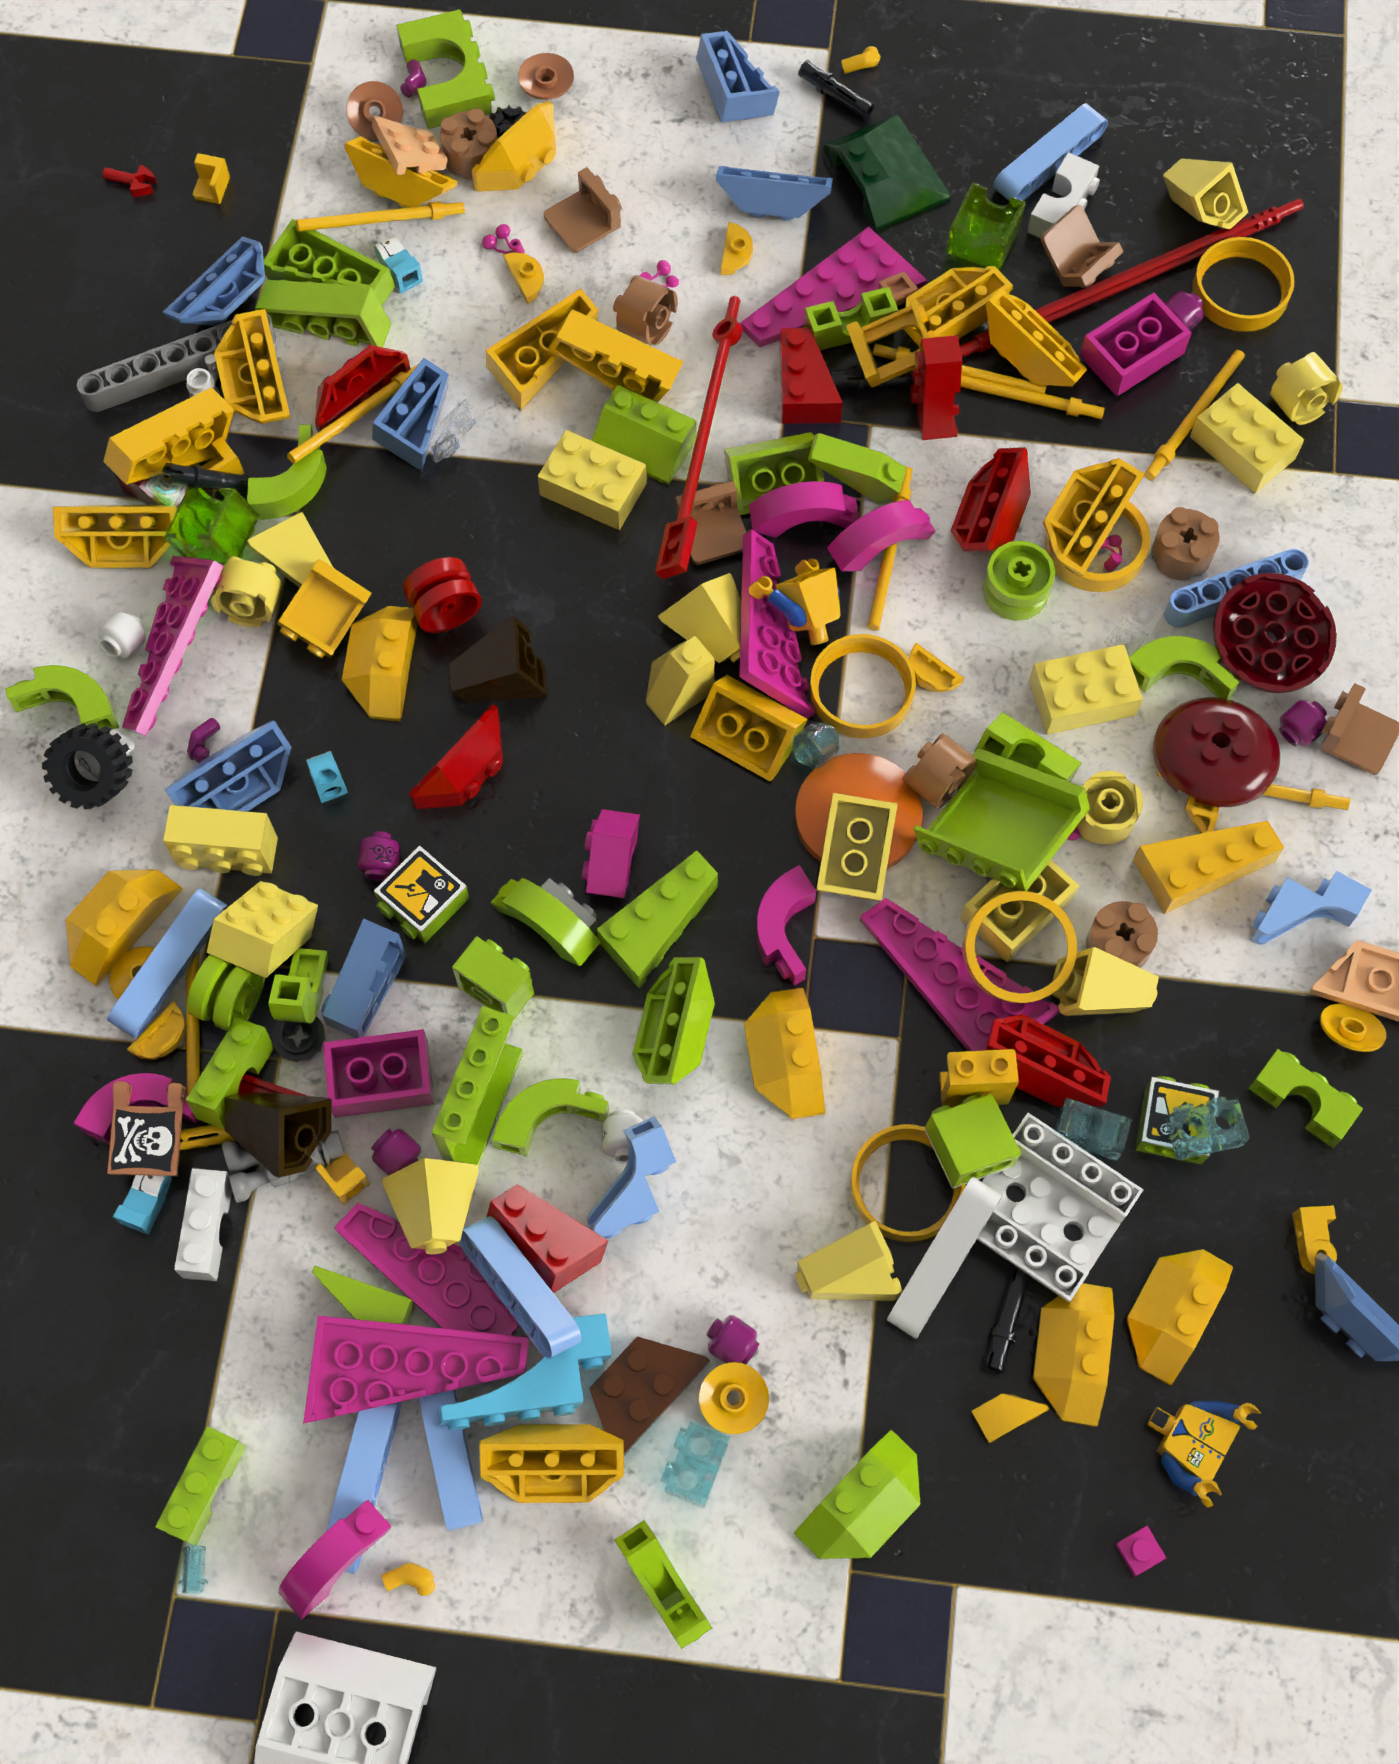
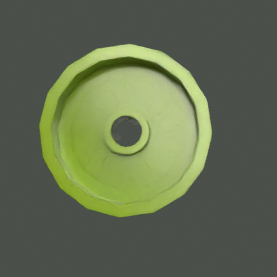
(1018, 580)
(223, 992)

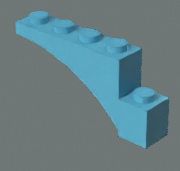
(546, 1387)

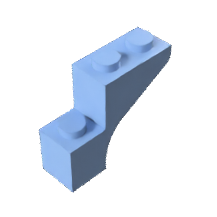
(1294, 904)
(630, 1197)

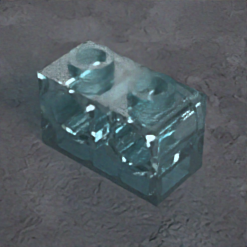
(1093, 1128)
(1209, 1136)
(703, 1466)

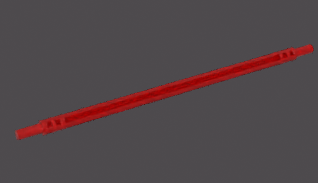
(1147, 270)

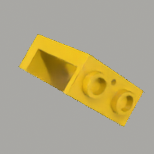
(862, 336)

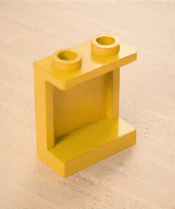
(323, 609)
(979, 1074)

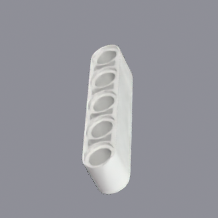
(944, 1257)

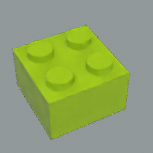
(493, 977)

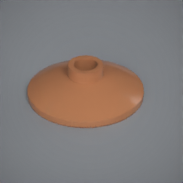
(546, 76)
(367, 96)

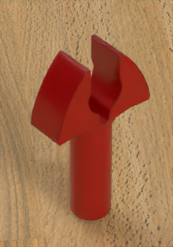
(135, 180)

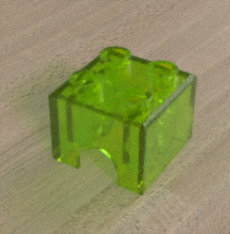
(983, 229)
(211, 526)

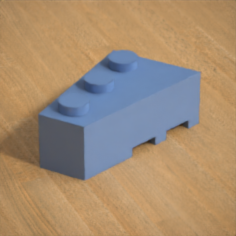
(732, 80)
(412, 414)
(364, 979)

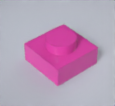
(1140, 1551)

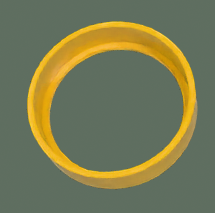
(1251, 249)
(1109, 581)
(863, 644)
(972, 965)
(885, 1136)

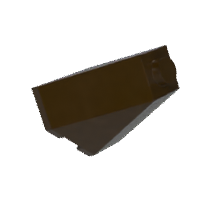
(499, 667)
(279, 1128)

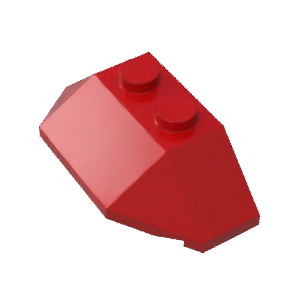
(357, 382)
(994, 502)
(463, 767)
(1050, 1062)

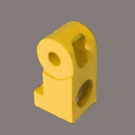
(1313, 1234)

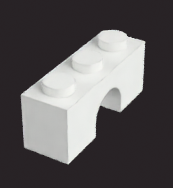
(1074, 182)
(199, 1238)

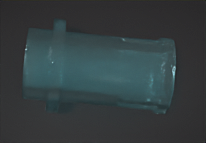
(193, 1570)

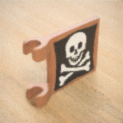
(145, 1137)

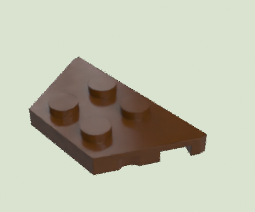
(642, 1387)

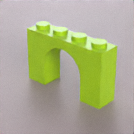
(449, 38)

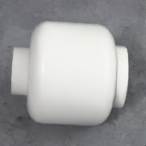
(121, 635)
(613, 1137)

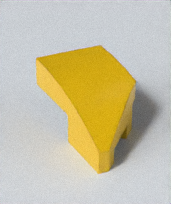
(1202, 816)
(1005, 1414)

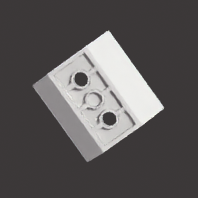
(1059, 1189)
(348, 1694)

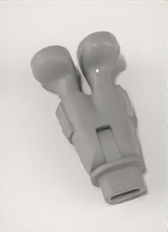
(240, 1160)

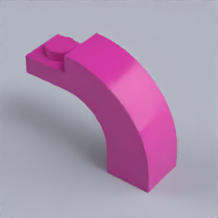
(802, 503)
(877, 531)
(781, 901)
(147, 1091)
(330, 1556)

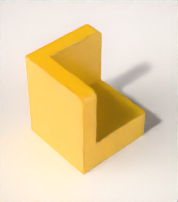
(212, 178)
(225, 461)
(343, 1178)

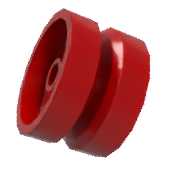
(442, 594)

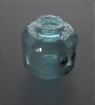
(816, 744)

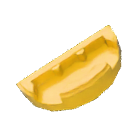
(737, 249)
(526, 273)
(932, 672)
(161, 1036)

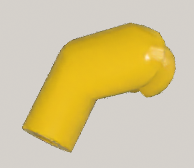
(867, 59)
(410, 1574)

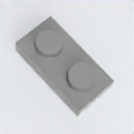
(565, 896)

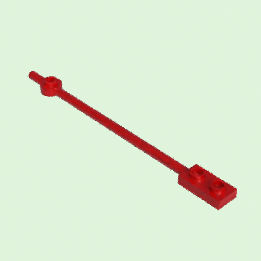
(680, 534)

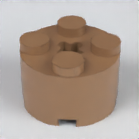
(466, 139)
(645, 310)
(1185, 543)
(940, 770)
(1128, 922)

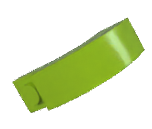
(292, 489)
(1185, 657)
(64, 685)
(549, 918)
(301, 992)
(537, 1104)
(663, 1584)

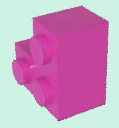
(611, 852)

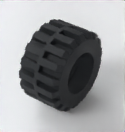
(67, 779)

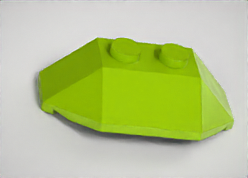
(675, 1022)
(865, 1504)

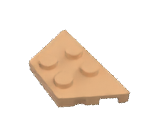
(409, 146)
(1363, 979)

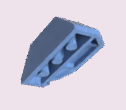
(772, 192)
(221, 286)
(237, 774)
(1354, 1313)

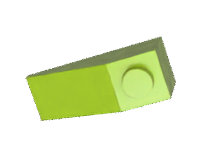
(859, 467)
(365, 1300)

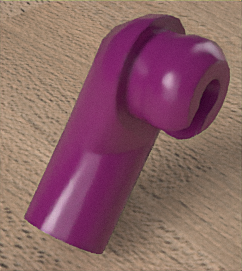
(415, 79)
(196, 746)

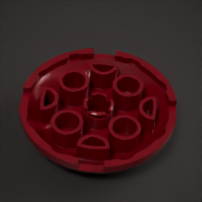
(1296, 618)
(1212, 774)

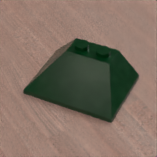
(888, 171)

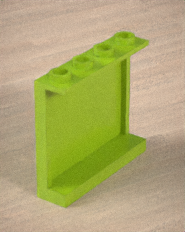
(1005, 821)
(477, 1089)

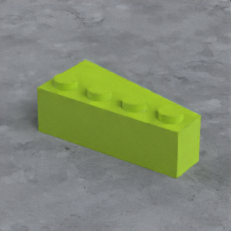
(320, 259)

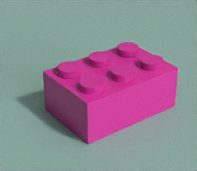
(1135, 344)
(378, 1073)

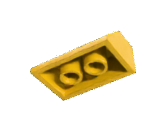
(747, 727)

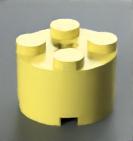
(1305, 388)
(247, 592)
(1123, 808)

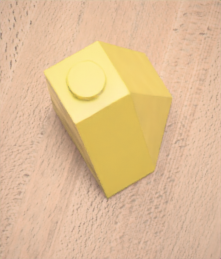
(1207, 191)
(289, 548)
(711, 615)
(680, 680)
(1104, 985)
(432, 1201)
(850, 1269)

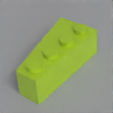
(326, 310)
(656, 918)

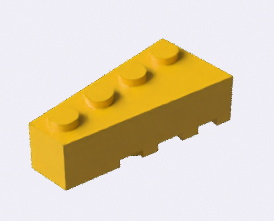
(614, 357)
(523, 359)
(173, 436)
(1204, 862)

